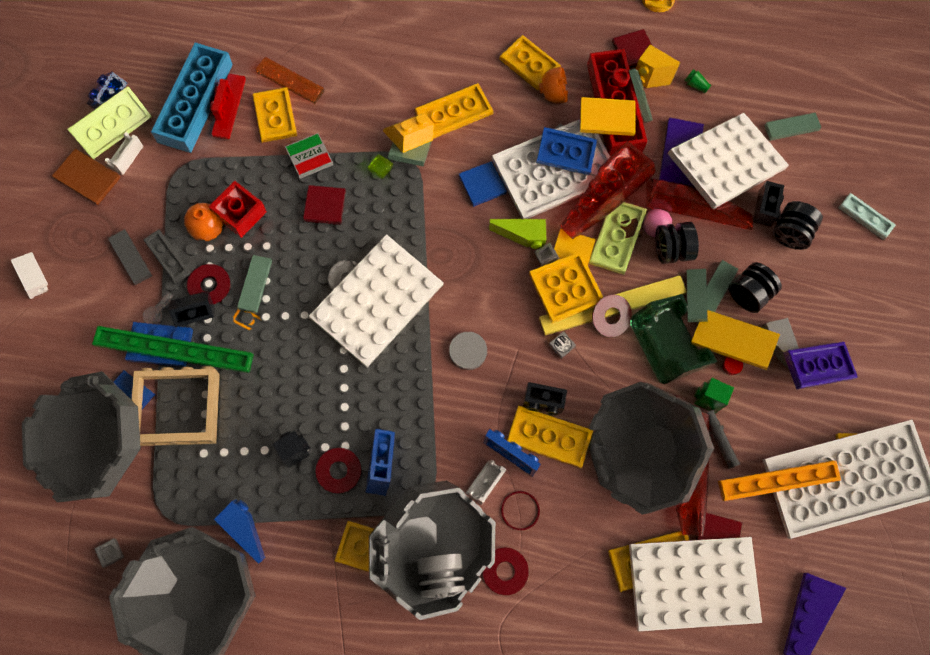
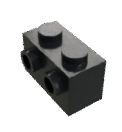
(768, 203)
(191, 309)
(544, 398)
(292, 448)

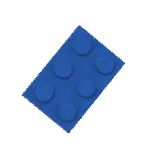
(566, 151)
(166, 331)
(512, 452)

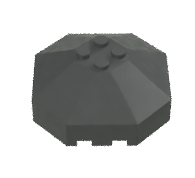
(81, 438)
(649, 447)
(429, 523)
(182, 596)

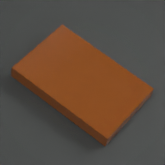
(86, 176)

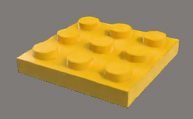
(566, 287)

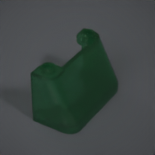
(668, 340)

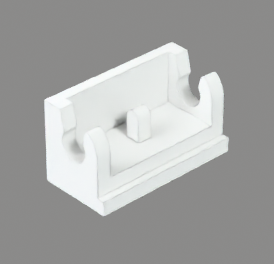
(125, 154)
(30, 274)
(485, 481)

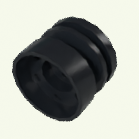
(797, 225)
(676, 242)
(755, 287)

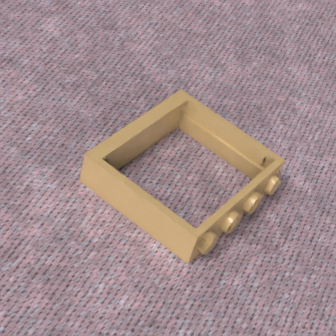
(207, 437)

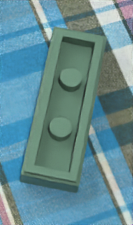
(640, 93)
(792, 126)
(254, 284)
(719, 284)
(697, 295)

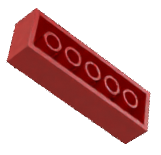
(600, 69)

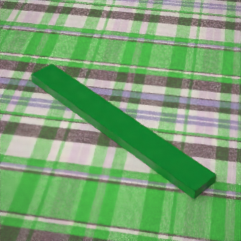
(173, 349)

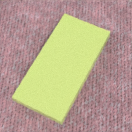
(109, 122)
(612, 248)

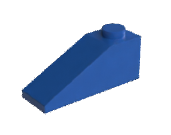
(380, 462)
(240, 526)

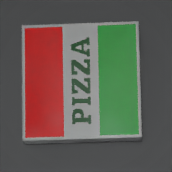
(309, 155)

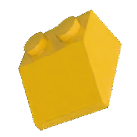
(656, 68)
(411, 132)

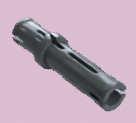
(722, 441)

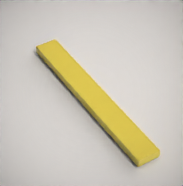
(636, 297)

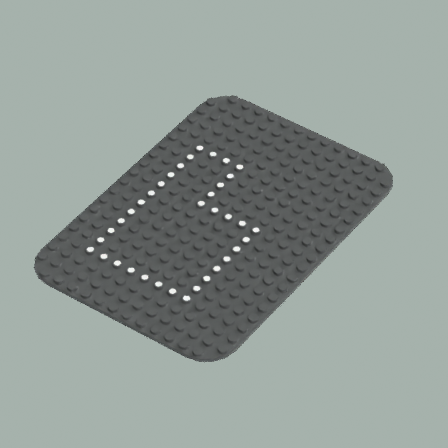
(297, 371)

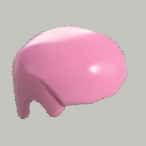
(653, 219)

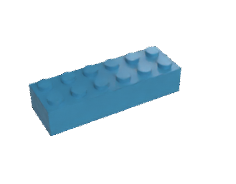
(191, 98)

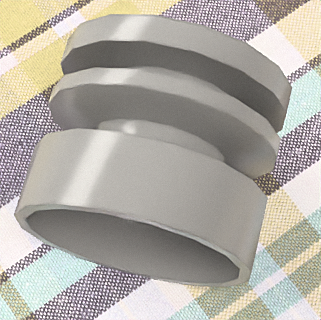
(440, 575)

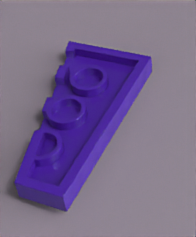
(811, 613)

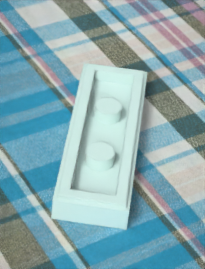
(867, 216)

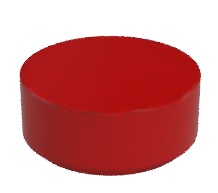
(620, 77)
(732, 366)

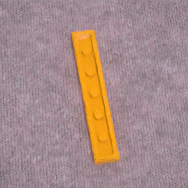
(779, 480)

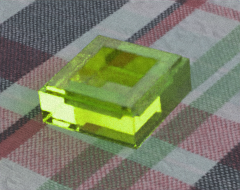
(380, 166)

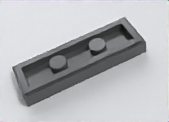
(167, 256)
(130, 257)

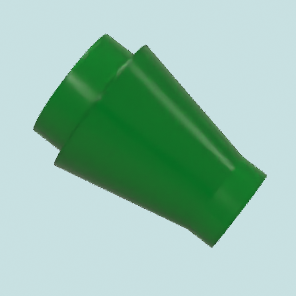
(697, 81)

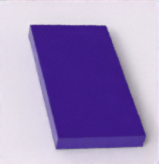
(677, 132)
(820, 365)

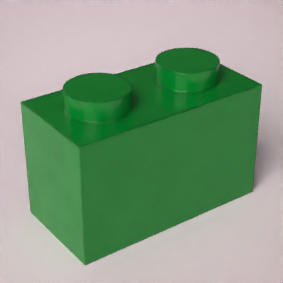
(713, 395)

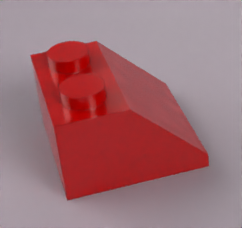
(238, 209)

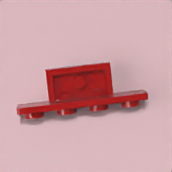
(226, 104)

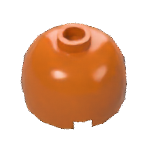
(554, 85)
(202, 222)

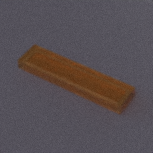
(290, 79)

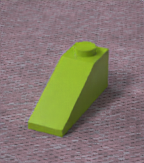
(522, 231)

